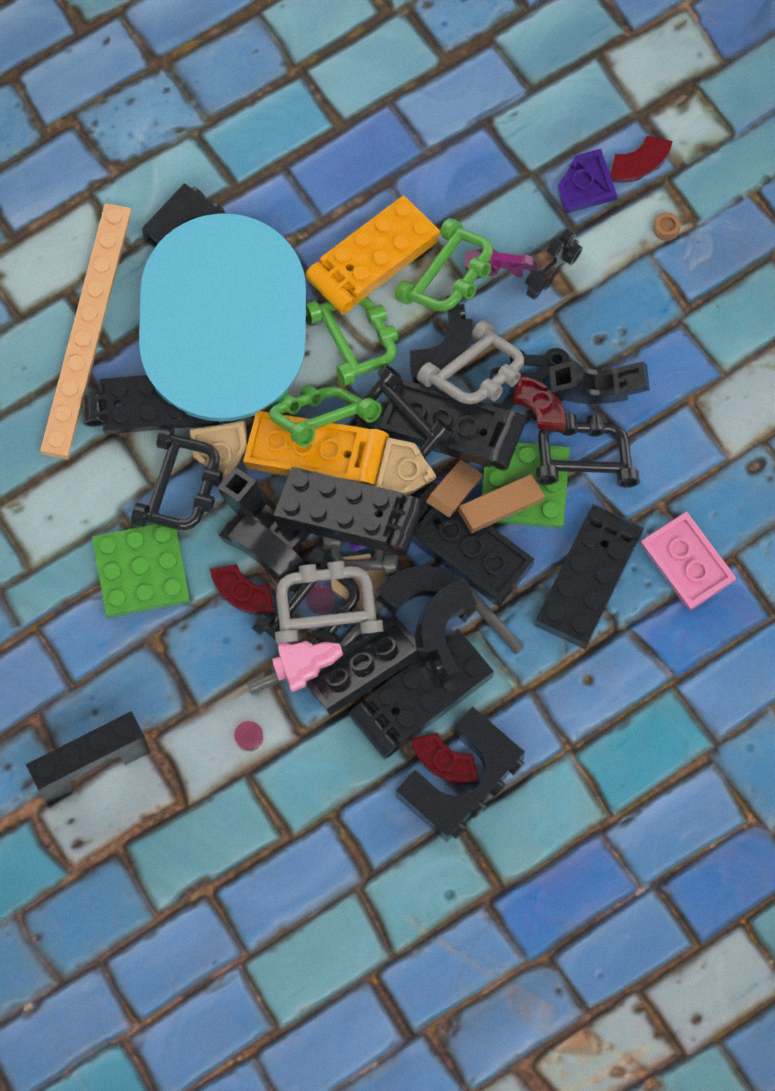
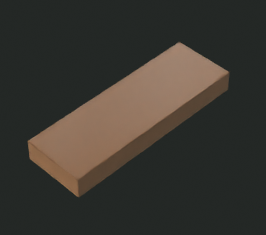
(454, 488)
(501, 503)

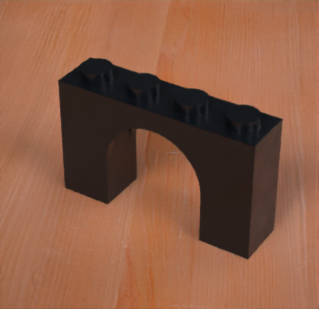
(182, 207)
(114, 739)
(449, 813)

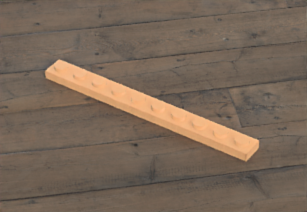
(86, 331)

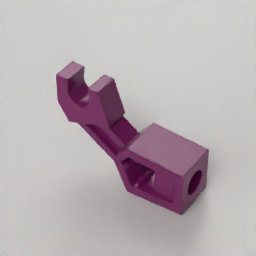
(514, 263)

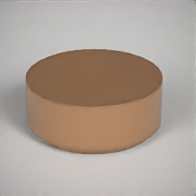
(666, 226)

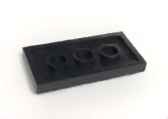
(364, 665)

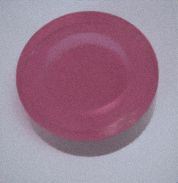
(321, 599)
(248, 736)

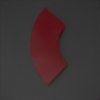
(641, 162)
(541, 402)
(240, 592)
(444, 762)

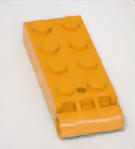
(372, 254)
(275, 453)

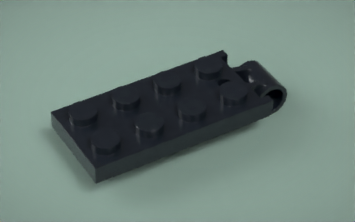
(139, 410)

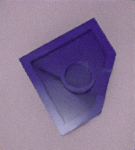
(586, 183)

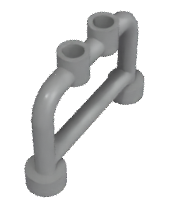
(492, 389)
(309, 574)

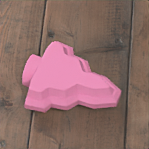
(303, 661)

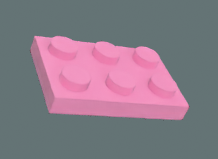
(688, 561)

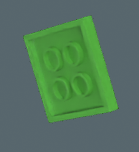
(524, 463)
(140, 570)

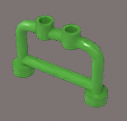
(463, 288)
(375, 316)
(304, 432)

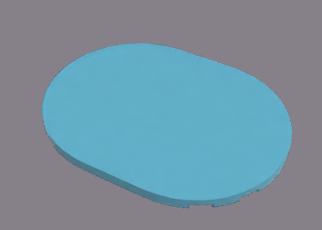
(222, 317)

